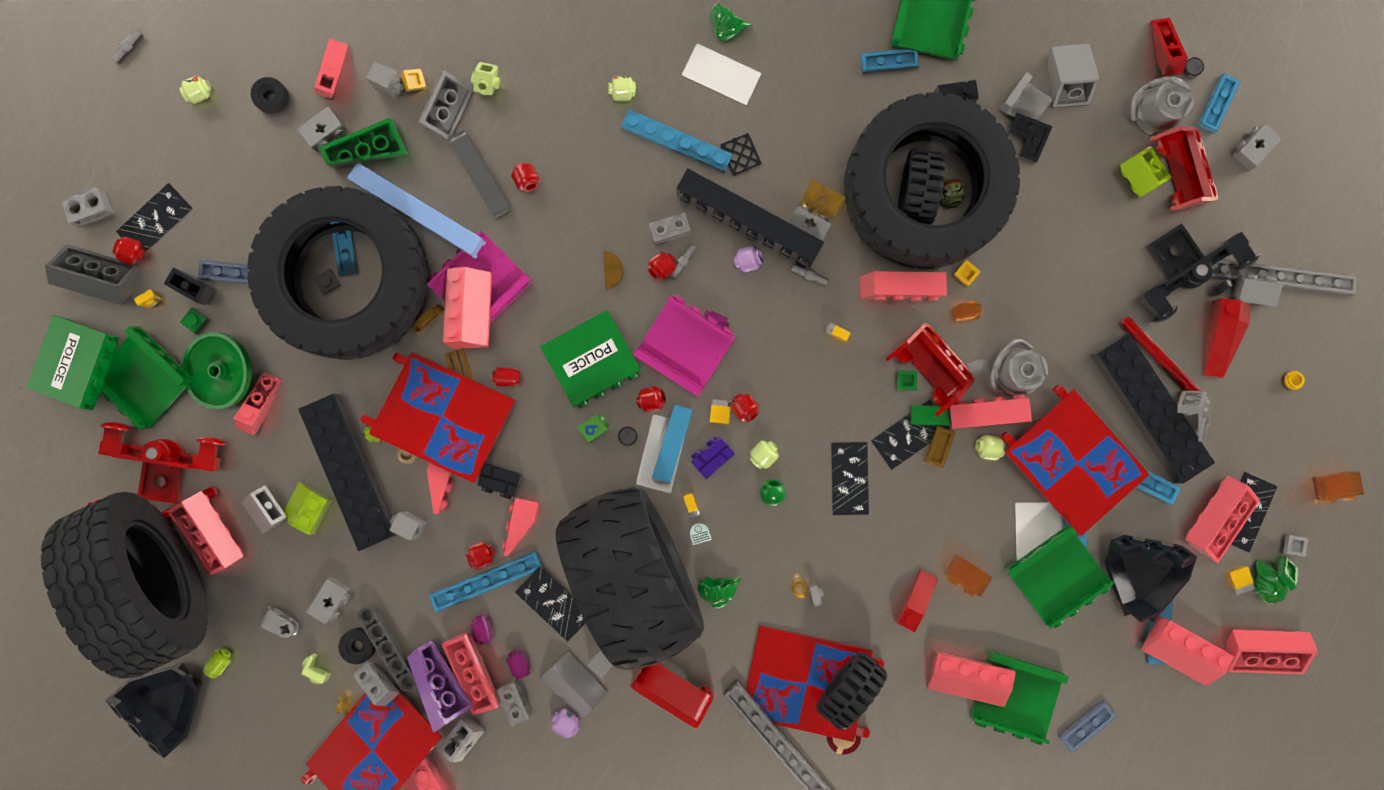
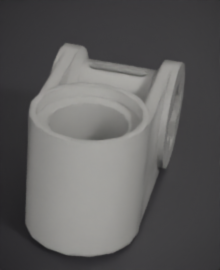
(276, 622)

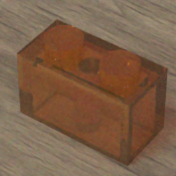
(1338, 485)
(968, 576)

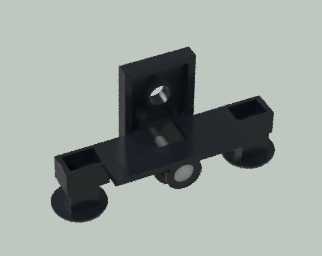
(1190, 266)

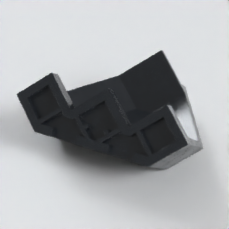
(1147, 574)
(159, 706)

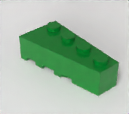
(369, 144)

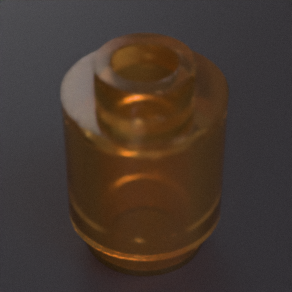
(967, 311)

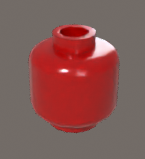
(525, 177)
(128, 250)
(661, 265)
(651, 399)
(745, 407)
(480, 555)

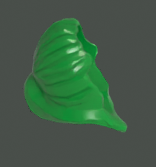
(726, 23)
(1268, 584)
(718, 591)

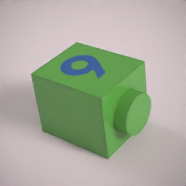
(593, 428)

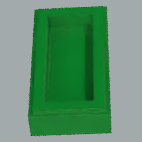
(925, 416)
(1287, 572)

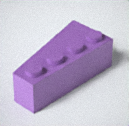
(437, 686)

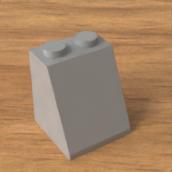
(1072, 75)

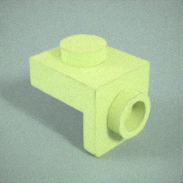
(315, 673)

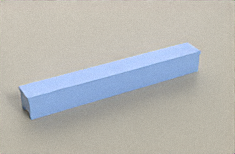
(416, 210)

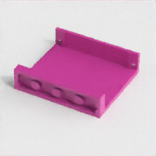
(507, 278)
(685, 345)

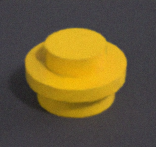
(1294, 380)

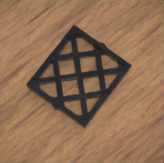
(752, 148)

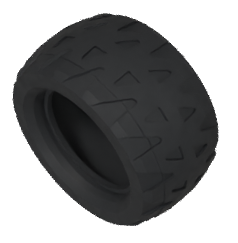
(628, 579)

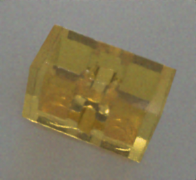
(832, 201)

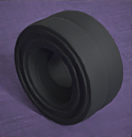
(267, 84)
(348, 653)

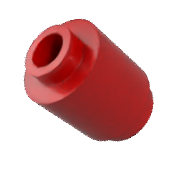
(506, 377)

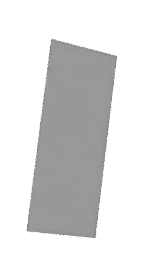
(978, 367)

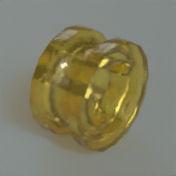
(795, 592)
(343, 705)

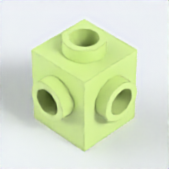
(485, 78)

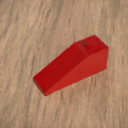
(1168, 47)
(916, 601)

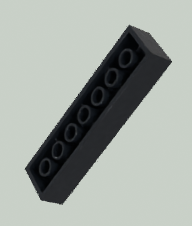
(748, 218)
(1152, 409)
(348, 471)

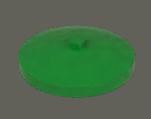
(219, 370)

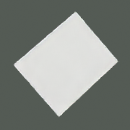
(1034, 525)

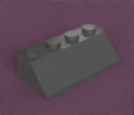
(92, 274)

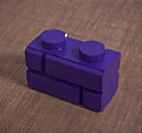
(712, 457)

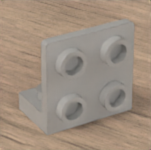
(1026, 100)
(1196, 403)

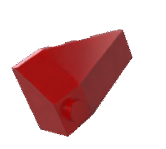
(1226, 330)

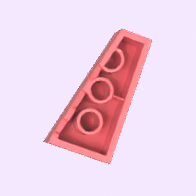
(901, 285)
(990, 413)

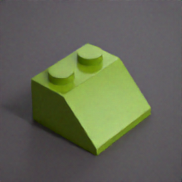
(1145, 171)
(307, 508)

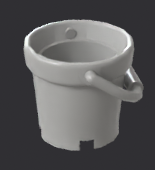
(1161, 105)
(1018, 370)

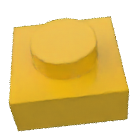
(413, 79)
(966, 273)
(148, 298)

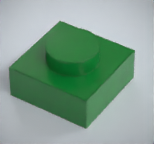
(194, 320)
(906, 380)

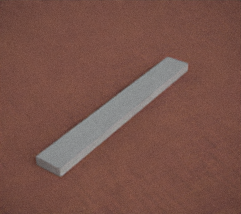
(1291, 277)
(774, 738)

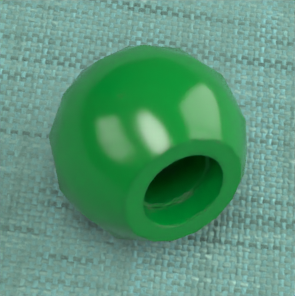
(772, 492)

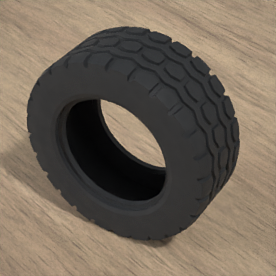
(970, 134)
(278, 262)
(124, 585)

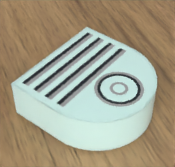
(699, 533)

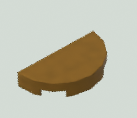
(612, 270)
(427, 318)

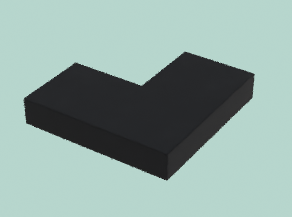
(1035, 133)

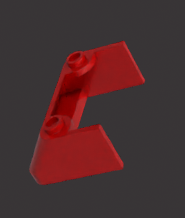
(1188, 167)
(937, 364)
(673, 693)

